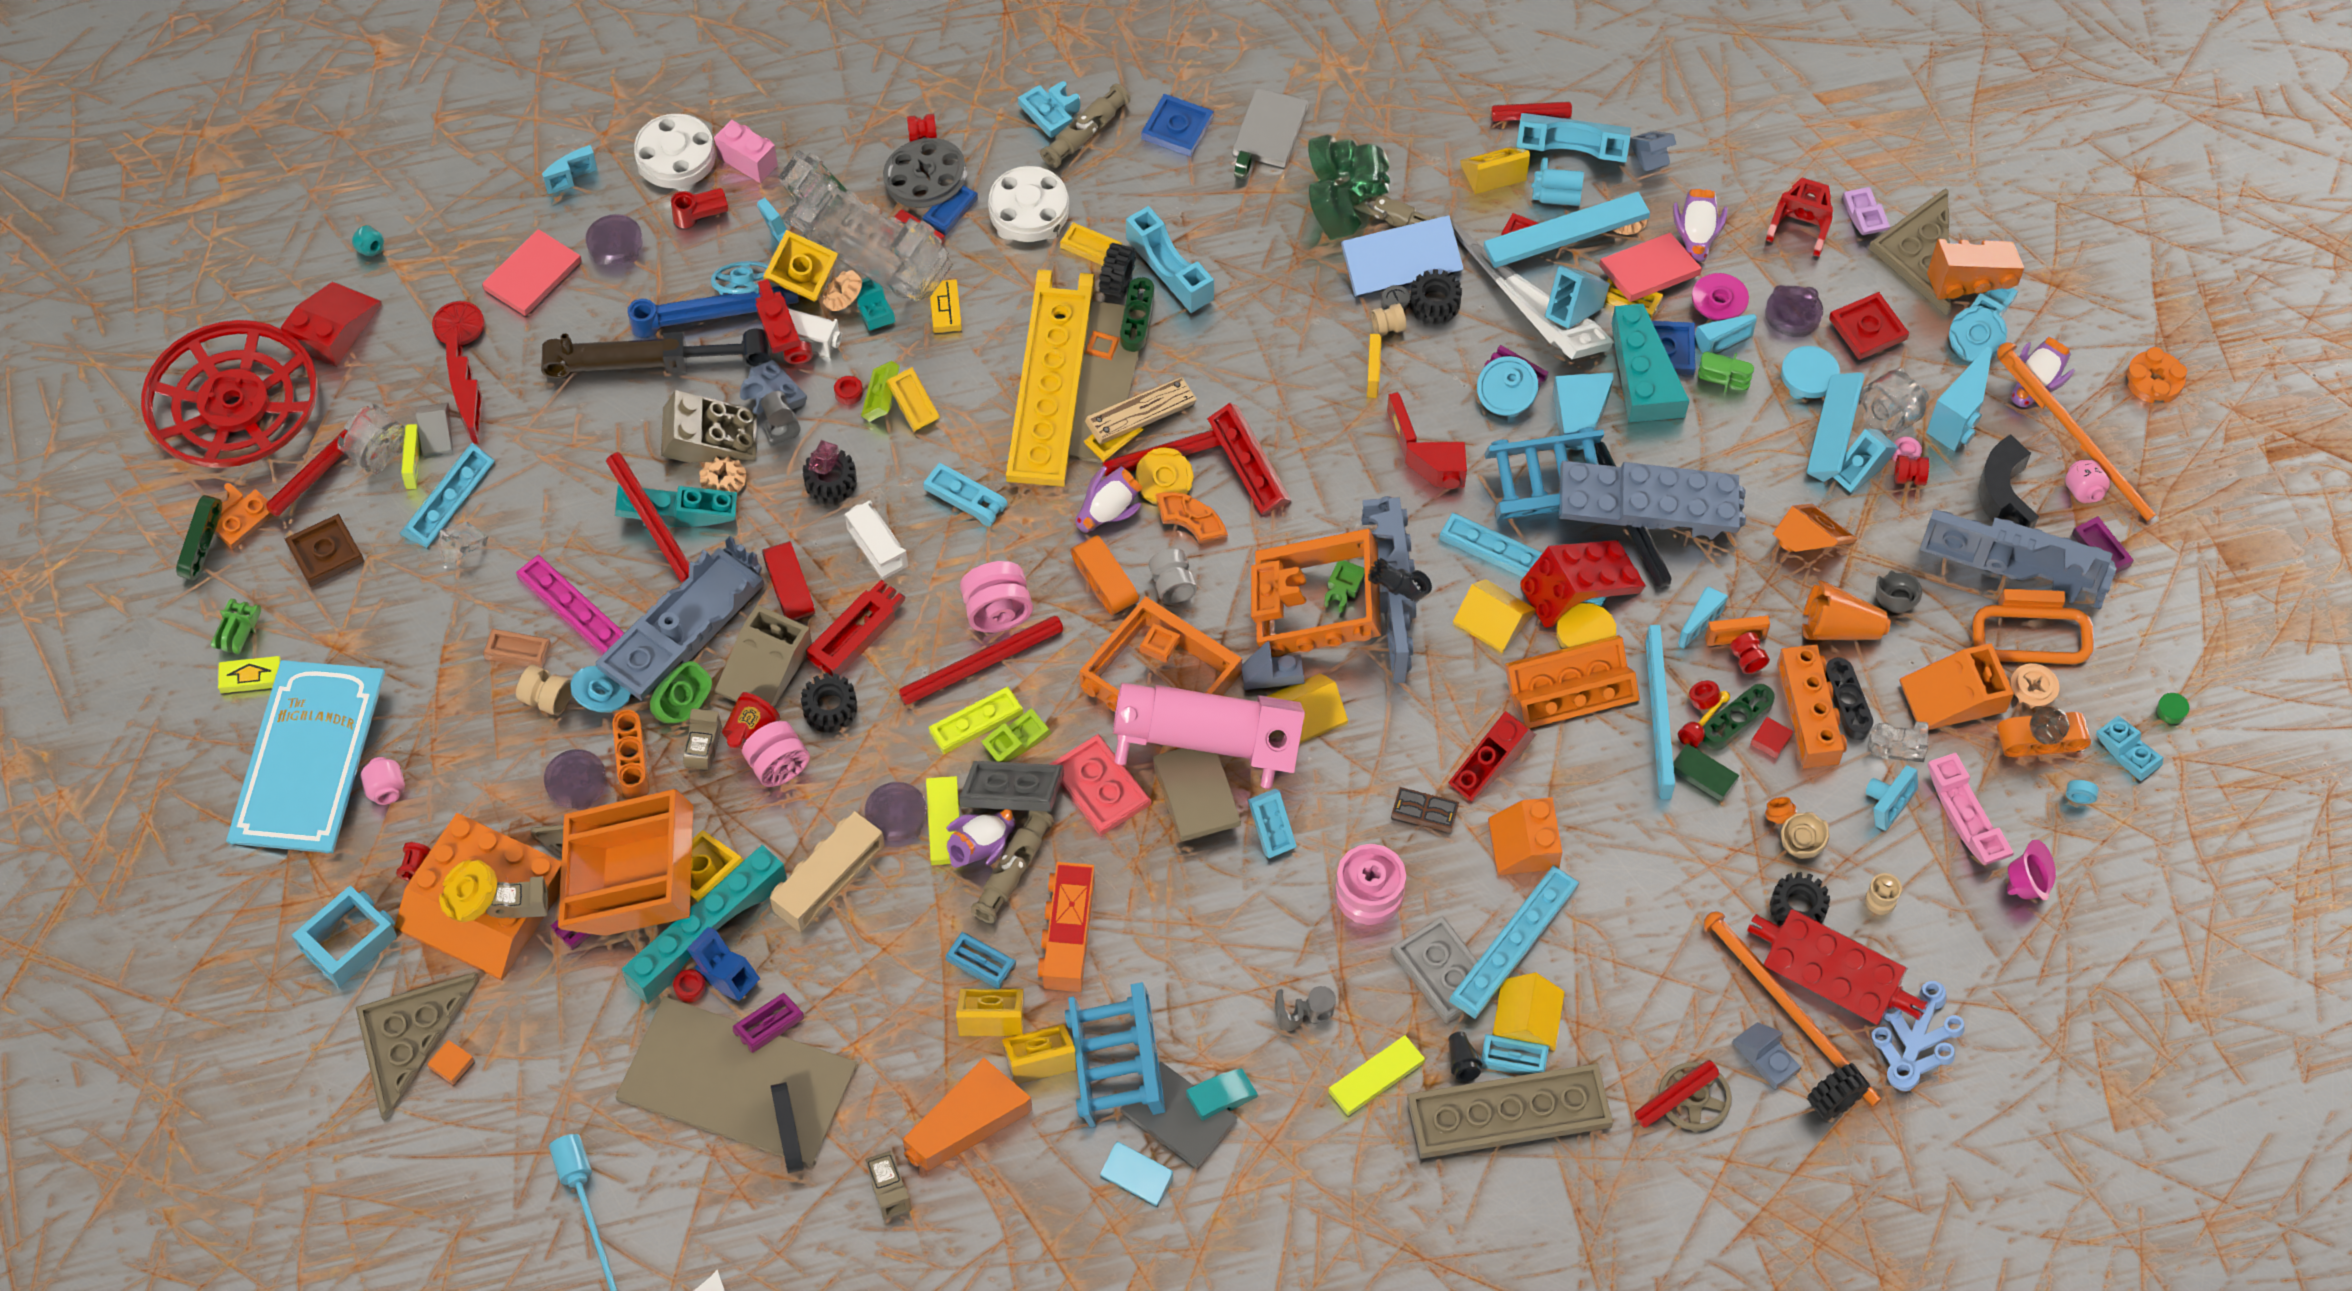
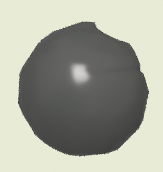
(1898, 592)

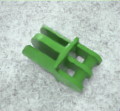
(1725, 371)
(235, 626)

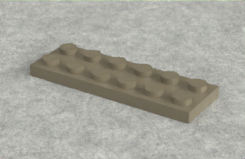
(1509, 1110)

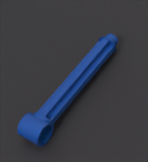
(648, 317)

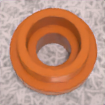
(1780, 809)

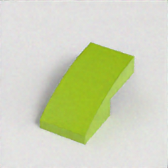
(1020, 736)

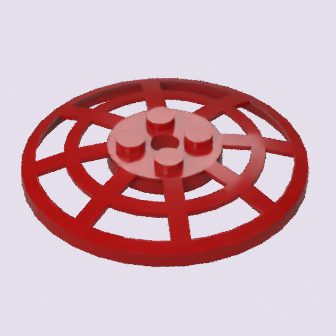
(223, 386)

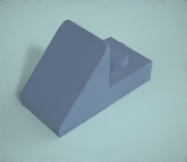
(1652, 148)
(1268, 671)
(1763, 1050)

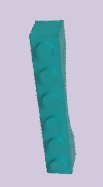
(665, 956)

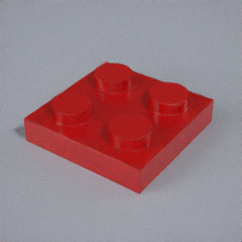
(1869, 325)

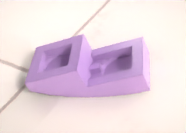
(1864, 211)

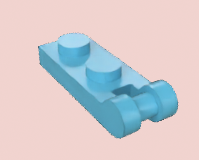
(964, 494)

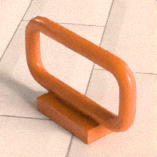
(2035, 604)

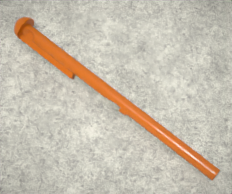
(2044, 398)
(1716, 922)

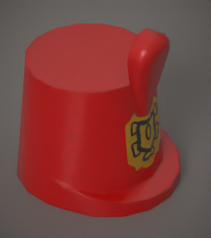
(747, 717)

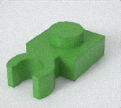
(1344, 581)

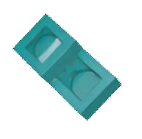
(873, 305)
(1221, 1092)

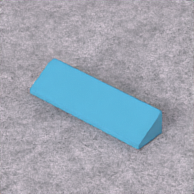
(1835, 425)
(447, 496)

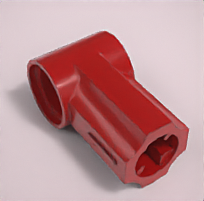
(689, 207)

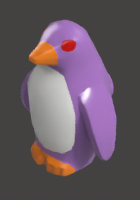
(1699, 222)
(2047, 365)
(1108, 499)
(979, 837)

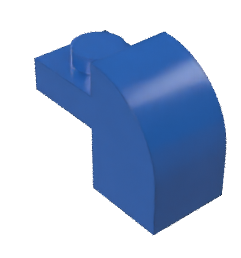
(721, 967)

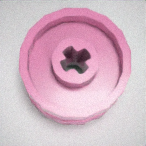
(996, 596)
(1370, 884)

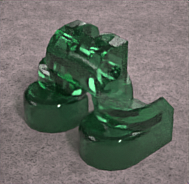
(1367, 178)

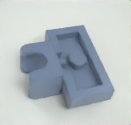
(767, 379)

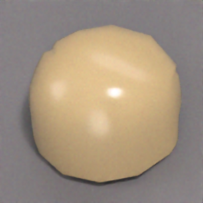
(1805, 835)

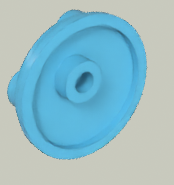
(1507, 386)

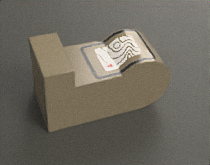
(702, 739)
(520, 899)
(888, 1185)

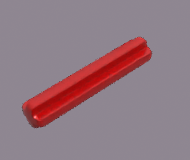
(1513, 112)
(1676, 1093)

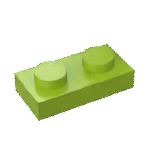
(879, 394)

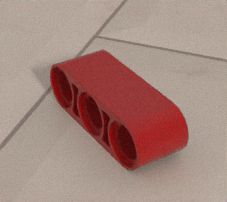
(788, 581)

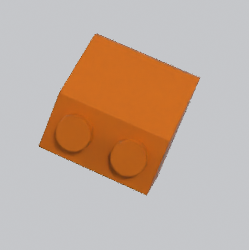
(1526, 837)

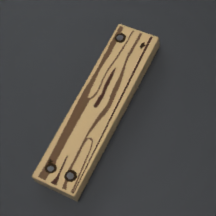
(1140, 410)

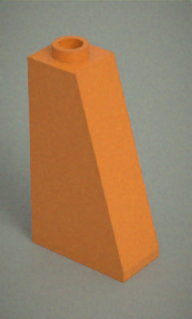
(966, 1115)

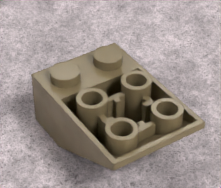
(707, 428)
(764, 656)

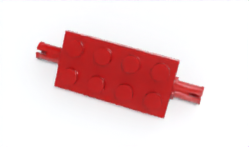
(1836, 967)

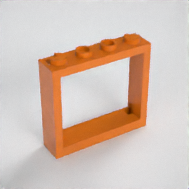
(1315, 553)
(1191, 640)

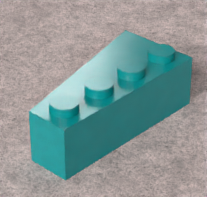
(1646, 373)

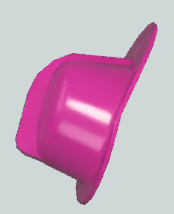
(2032, 873)

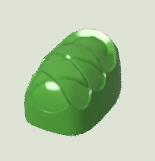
(680, 692)

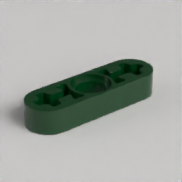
(1140, 324)
(199, 537)
(1743, 704)

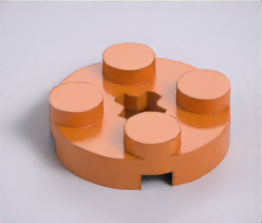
(2160, 363)

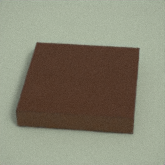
(324, 550)

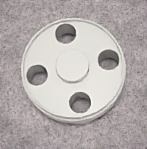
(674, 151)
(1028, 204)

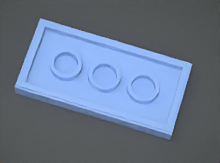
(1401, 255)

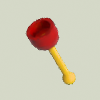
(1693, 732)

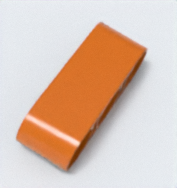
(1104, 575)
(2019, 742)
(626, 743)

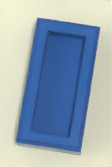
(947, 214)

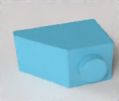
(1865, 459)

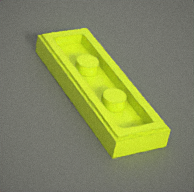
(975, 720)
(942, 810)
(1376, 1075)

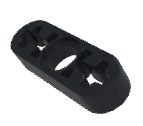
(1847, 711)
(787, 1127)

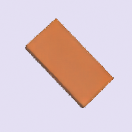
(1725, 631)

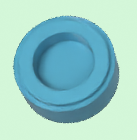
(2082, 791)

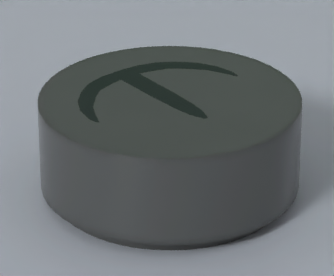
(1394, 295)

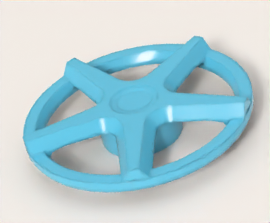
(738, 277)

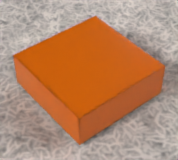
(1109, 355)
(1159, 643)
(450, 1062)

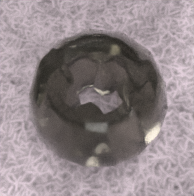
(2049, 725)

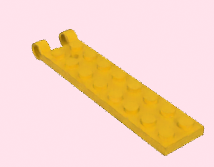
(1050, 382)

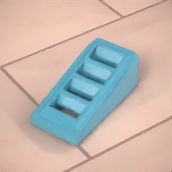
(1724, 333)
(1707, 609)

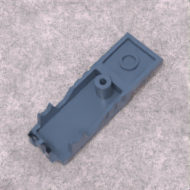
(1652, 497)
(1395, 549)
(2021, 553)
(683, 619)

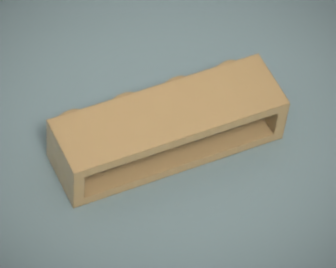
(826, 871)

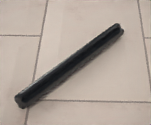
(1640, 535)

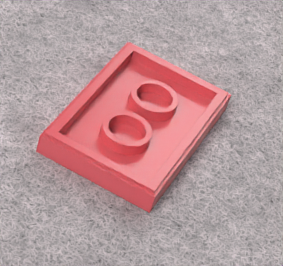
(1650, 267)
(531, 272)
(1099, 786)

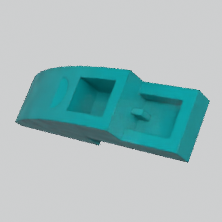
(685, 507)

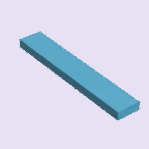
(1566, 229)
(1493, 547)
(1660, 712)
(1513, 942)

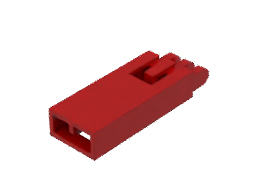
(847, 641)

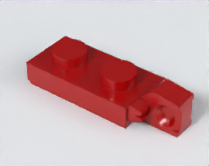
(776, 319)

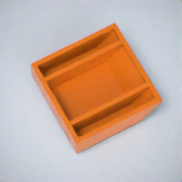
(626, 864)
(487, 941)

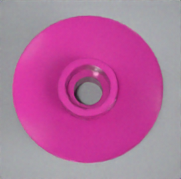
(1720, 288)

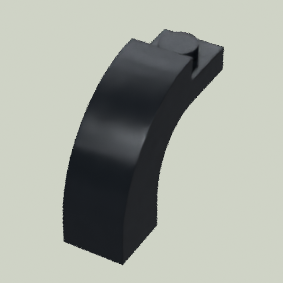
(1995, 490)

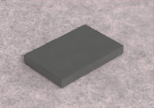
(1011, 786)
(1180, 1125)

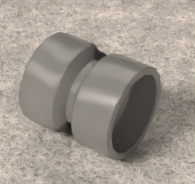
(1172, 577)

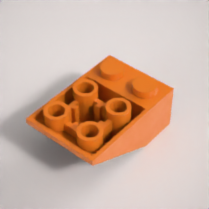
(1958, 688)

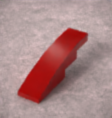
(465, 390)

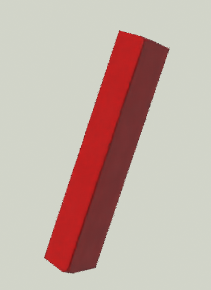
(1248, 458)

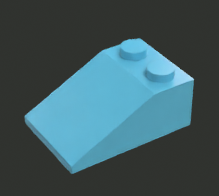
(1960, 404)

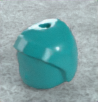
(368, 241)

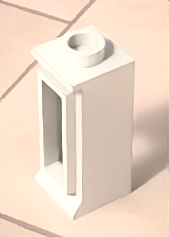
(817, 331)
(876, 540)

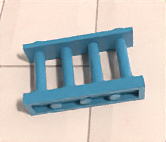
(1540, 501)
(1145, 1063)

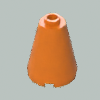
(1842, 616)

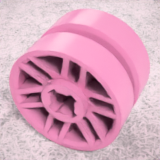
(775, 753)

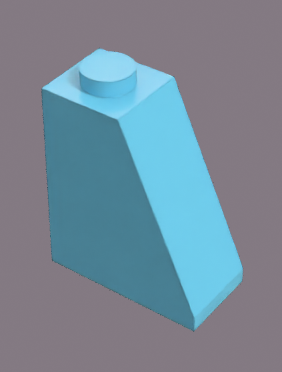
(1575, 296)
(1580, 401)

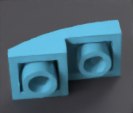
(2126, 747)

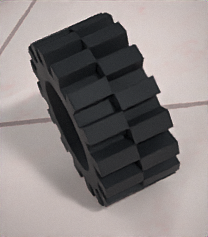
(1117, 270)
(1435, 283)
(835, 488)
(827, 687)
(1800, 886)
(1838, 1091)

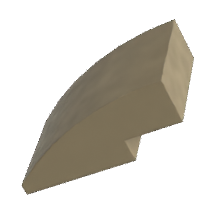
(1196, 792)

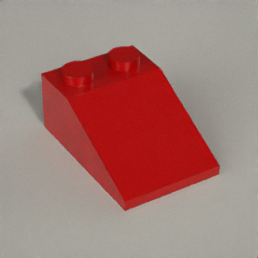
(331, 321)

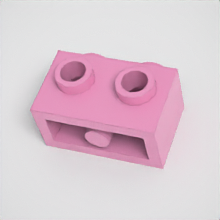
(746, 151)

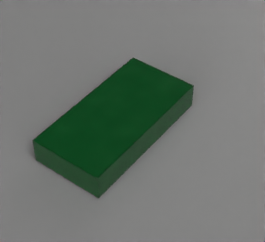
(1704, 772)

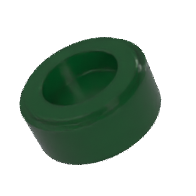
(1243, 165)

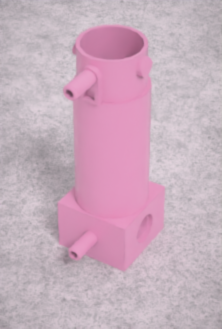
(1210, 725)

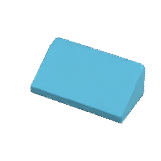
(1137, 1173)

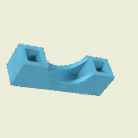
(1598, 139)
(1151, 240)

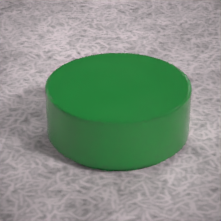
(2172, 708)

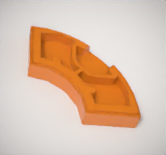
(1191, 514)

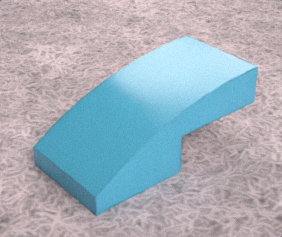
(561, 173)
(1997, 300)

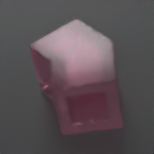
(824, 457)

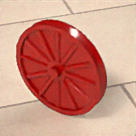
(458, 318)

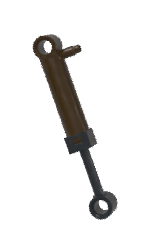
(671, 352)

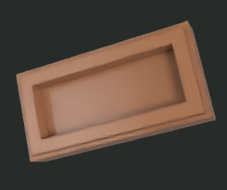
(516, 648)

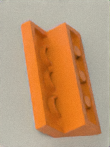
(1571, 682)

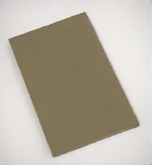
(1102, 380)
(707, 1078)

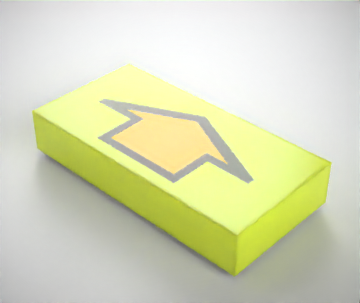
(411, 455)
(247, 674)

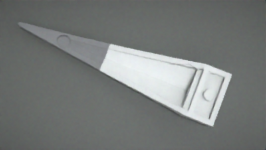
(1576, 342)

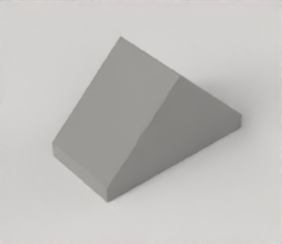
(434, 429)

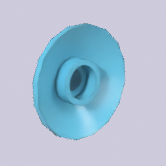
(598, 691)

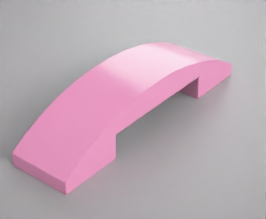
(1966, 812)

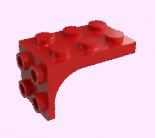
(1578, 573)

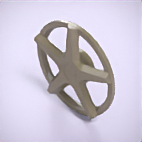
(1698, 1100)

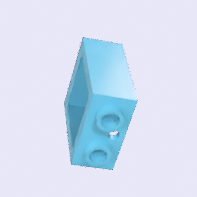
(362, 953)

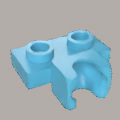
(1050, 110)

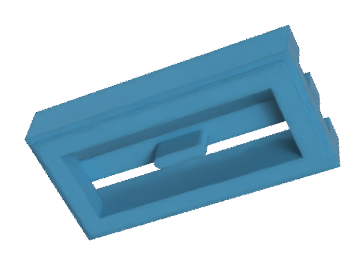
(1003, 973)

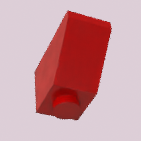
(1438, 462)

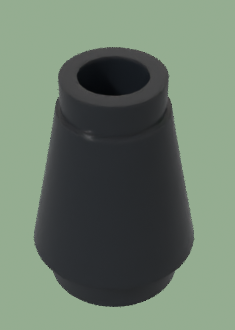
(1463, 1058)

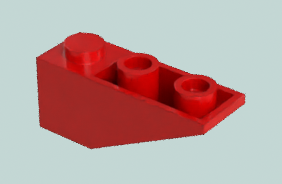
(1492, 756)

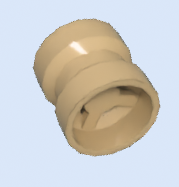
(1388, 320)
(1883, 886)

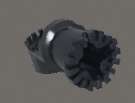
(1400, 580)

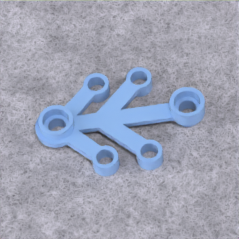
(1918, 1040)

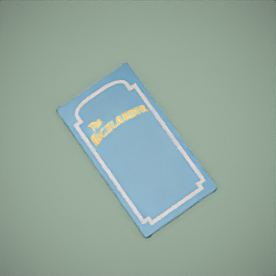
(306, 756)

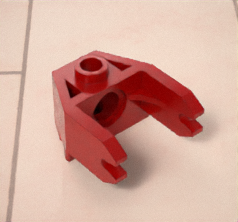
(1796, 199)

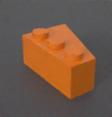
(1973, 268)

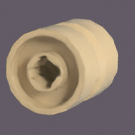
(541, 688)

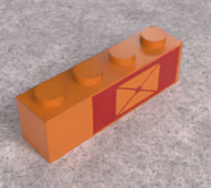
(1068, 926)

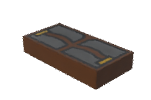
(1425, 809)

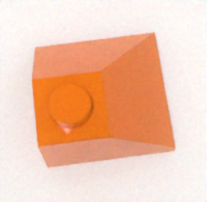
(1810, 528)

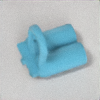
(1557, 186)

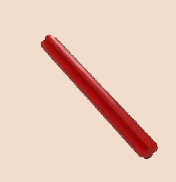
(980, 660)

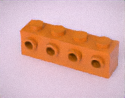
(1811, 706)

